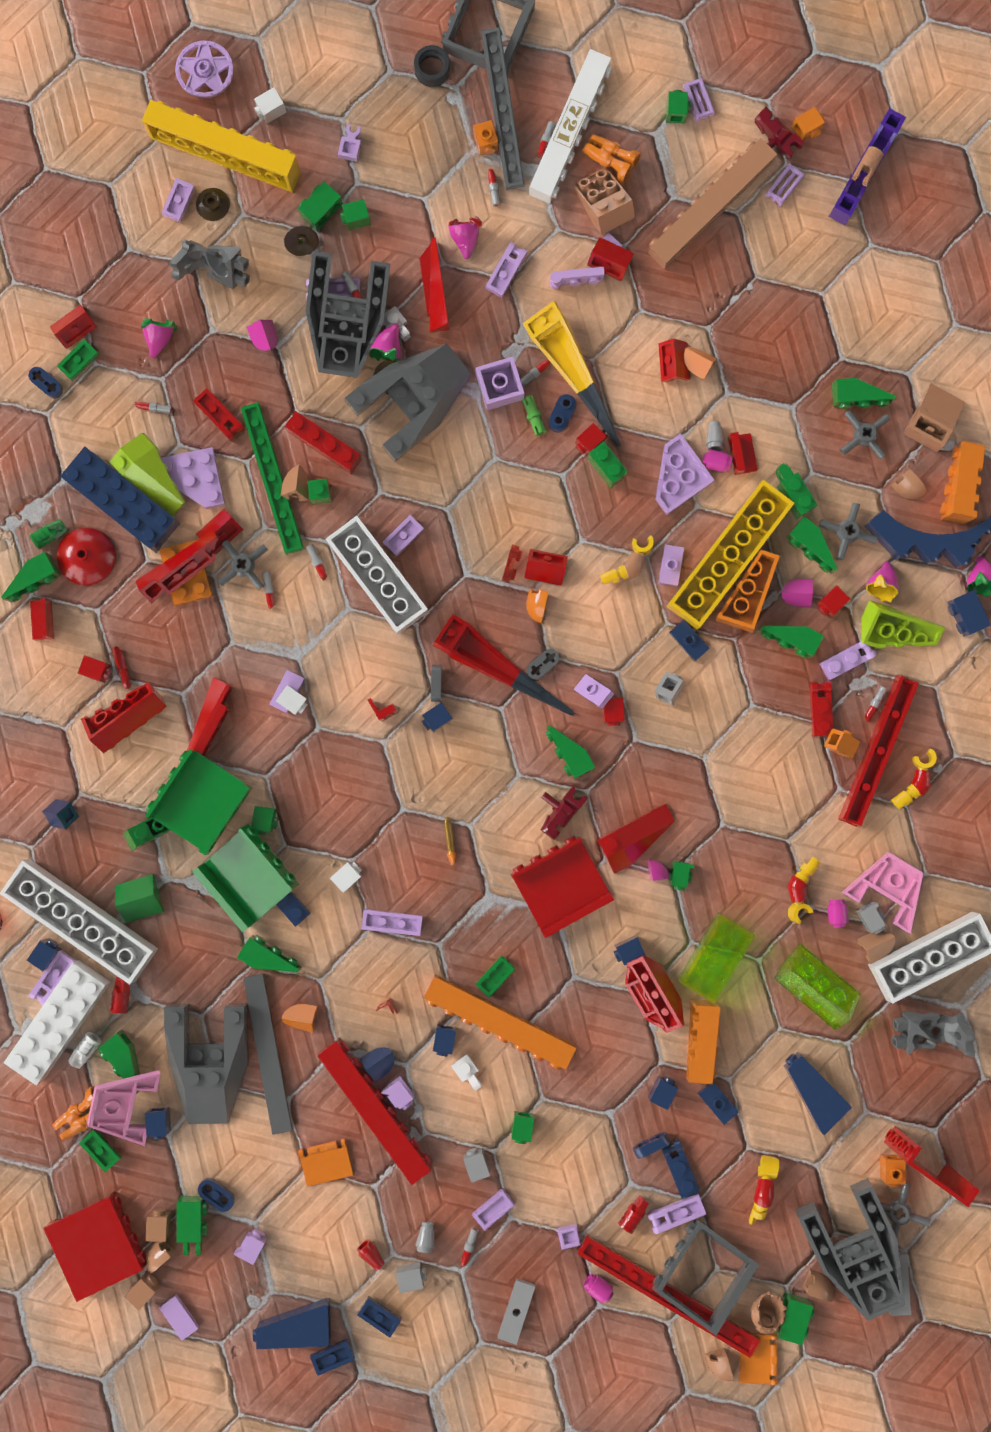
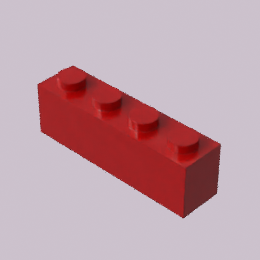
(323, 442)

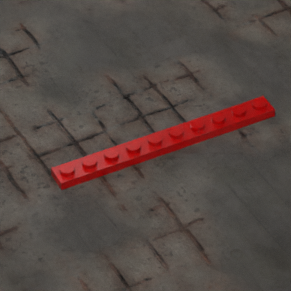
(643, 1282)

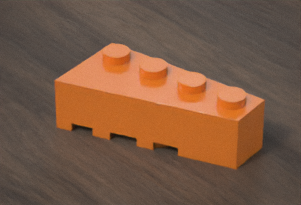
(963, 483)
(748, 598)
(702, 1041)

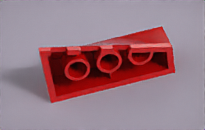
(123, 717)

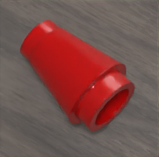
(370, 1254)

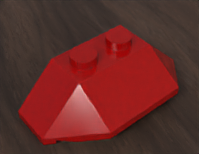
(654, 993)

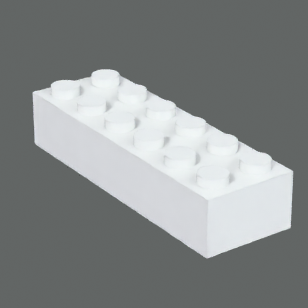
(377, 575)
(932, 957)
(57, 1022)

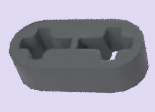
(546, 667)
(436, 683)

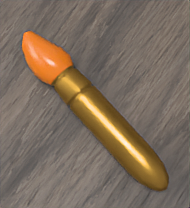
(449, 841)

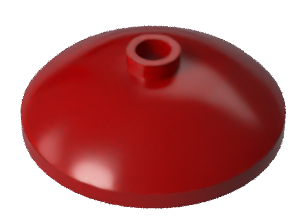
(98, 557)

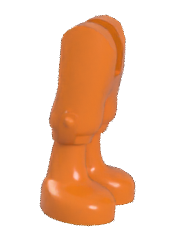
(603, 152)
(74, 1117)

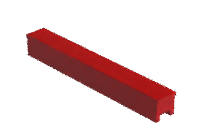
(878, 751)

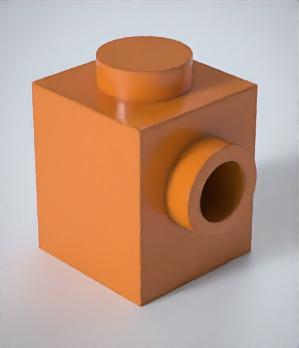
(808, 124)
(485, 138)
(842, 743)
(892, 1170)

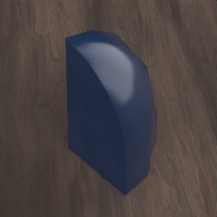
(378, 1062)

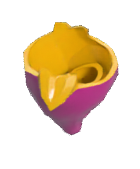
(884, 583)

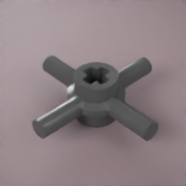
(859, 439)
(853, 529)
(235, 564)
(908, 1216)

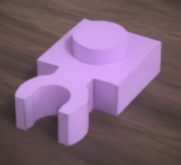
(349, 145)

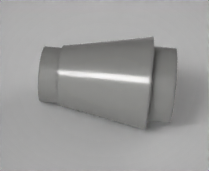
(715, 437)
(425, 1240)

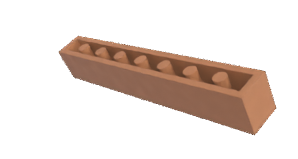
(712, 203)

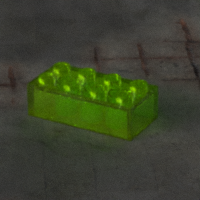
(715, 958)

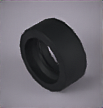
(436, 52)

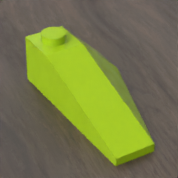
(143, 467)
(892, 627)

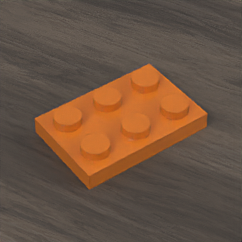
(196, 587)

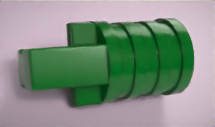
(48, 533)

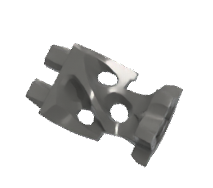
(223, 268)
(918, 1025)

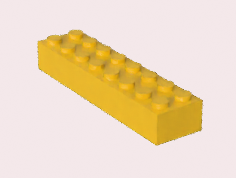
(221, 145)
(730, 554)

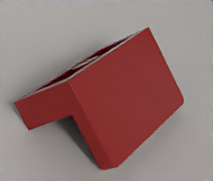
(611, 257)
(73, 327)
(672, 360)
(742, 453)
(224, 527)
(546, 567)
(42, 619)
(385, 713)

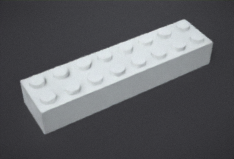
(78, 921)

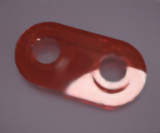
(510, 572)

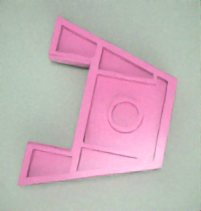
(893, 880)
(114, 1103)

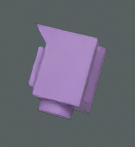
(399, 1093)
(251, 1246)

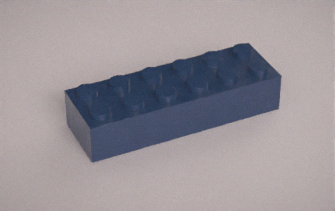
(120, 499)

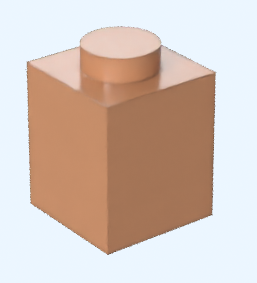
(158, 1225)
(142, 1291)

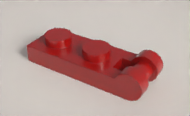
(218, 413)
(821, 709)

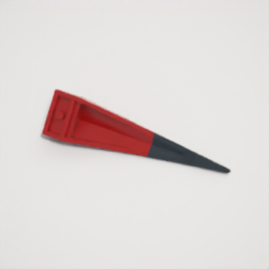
(473, 650)

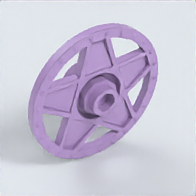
(204, 69)

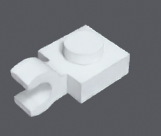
(393, 316)
(466, 1069)

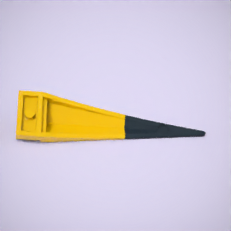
(556, 340)

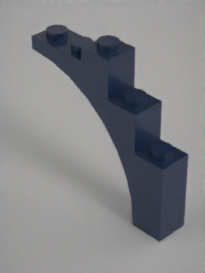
(929, 547)

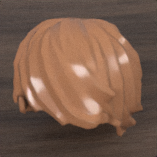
(768, 1312)

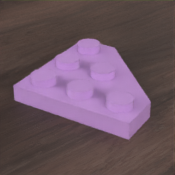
(680, 475)
(197, 476)

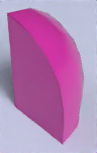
(263, 334)
(798, 592)
(657, 870)

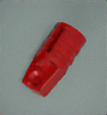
(120, 997)
(634, 1215)

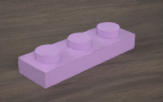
(392, 922)

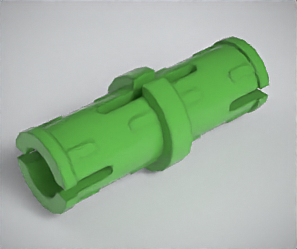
(534, 415)

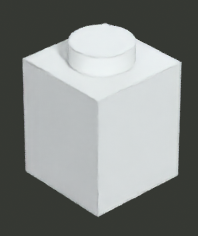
(269, 105)
(292, 700)
(346, 876)

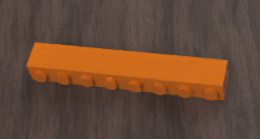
(500, 1022)

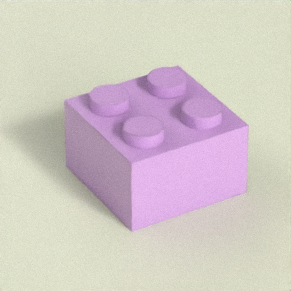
(499, 383)

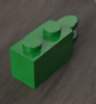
(795, 489)
(191, 1222)

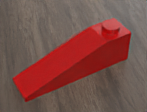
(631, 840)

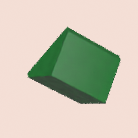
(138, 898)

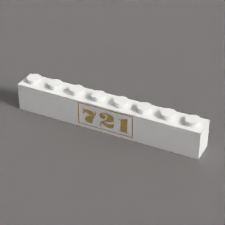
(570, 125)

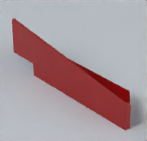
(433, 288)
(178, 568)
(211, 716)

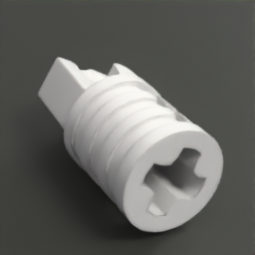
(84, 1050)

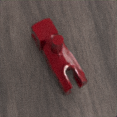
(777, 133)
(562, 812)

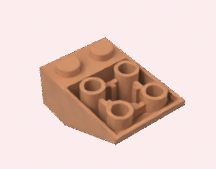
(604, 200)
(934, 418)

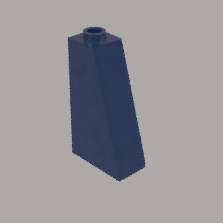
(819, 1097)
(296, 1328)

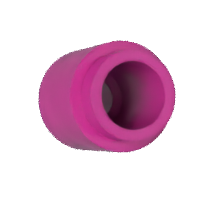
(717, 461)
(837, 913)
(598, 1288)

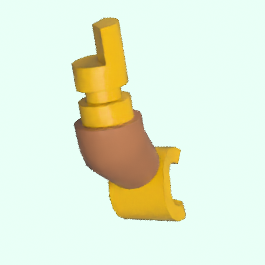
(632, 566)

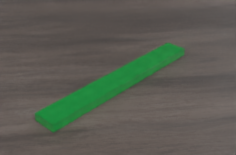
(272, 478)

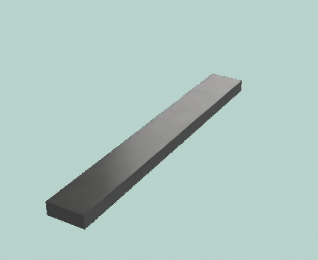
(502, 108)
(268, 1054)

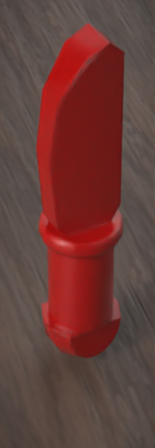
(122, 669)

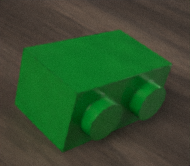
(320, 206)
(607, 464)
(796, 1319)

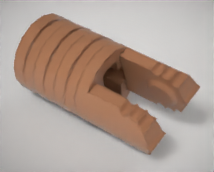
(868, 164)

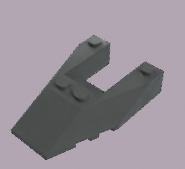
(343, 325)
(421, 387)
(207, 1072)
(864, 1264)

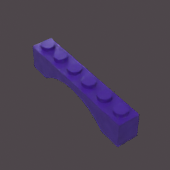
(854, 189)

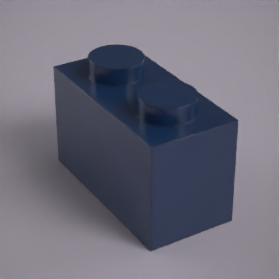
(968, 613)

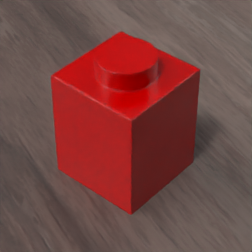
(589, 439)
(832, 601)
(95, 669)
(613, 712)

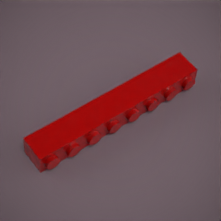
(375, 1111)

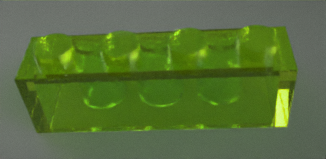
(818, 987)

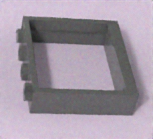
(474, 57)
(731, 1295)

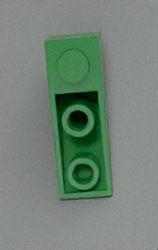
(856, 392)
(811, 541)
(33, 574)
(799, 638)
(574, 756)
(144, 833)
(261, 956)
(121, 1055)

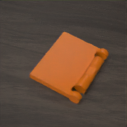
(326, 1162)
(762, 1363)

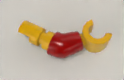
(920, 784)
(797, 889)
(765, 1187)

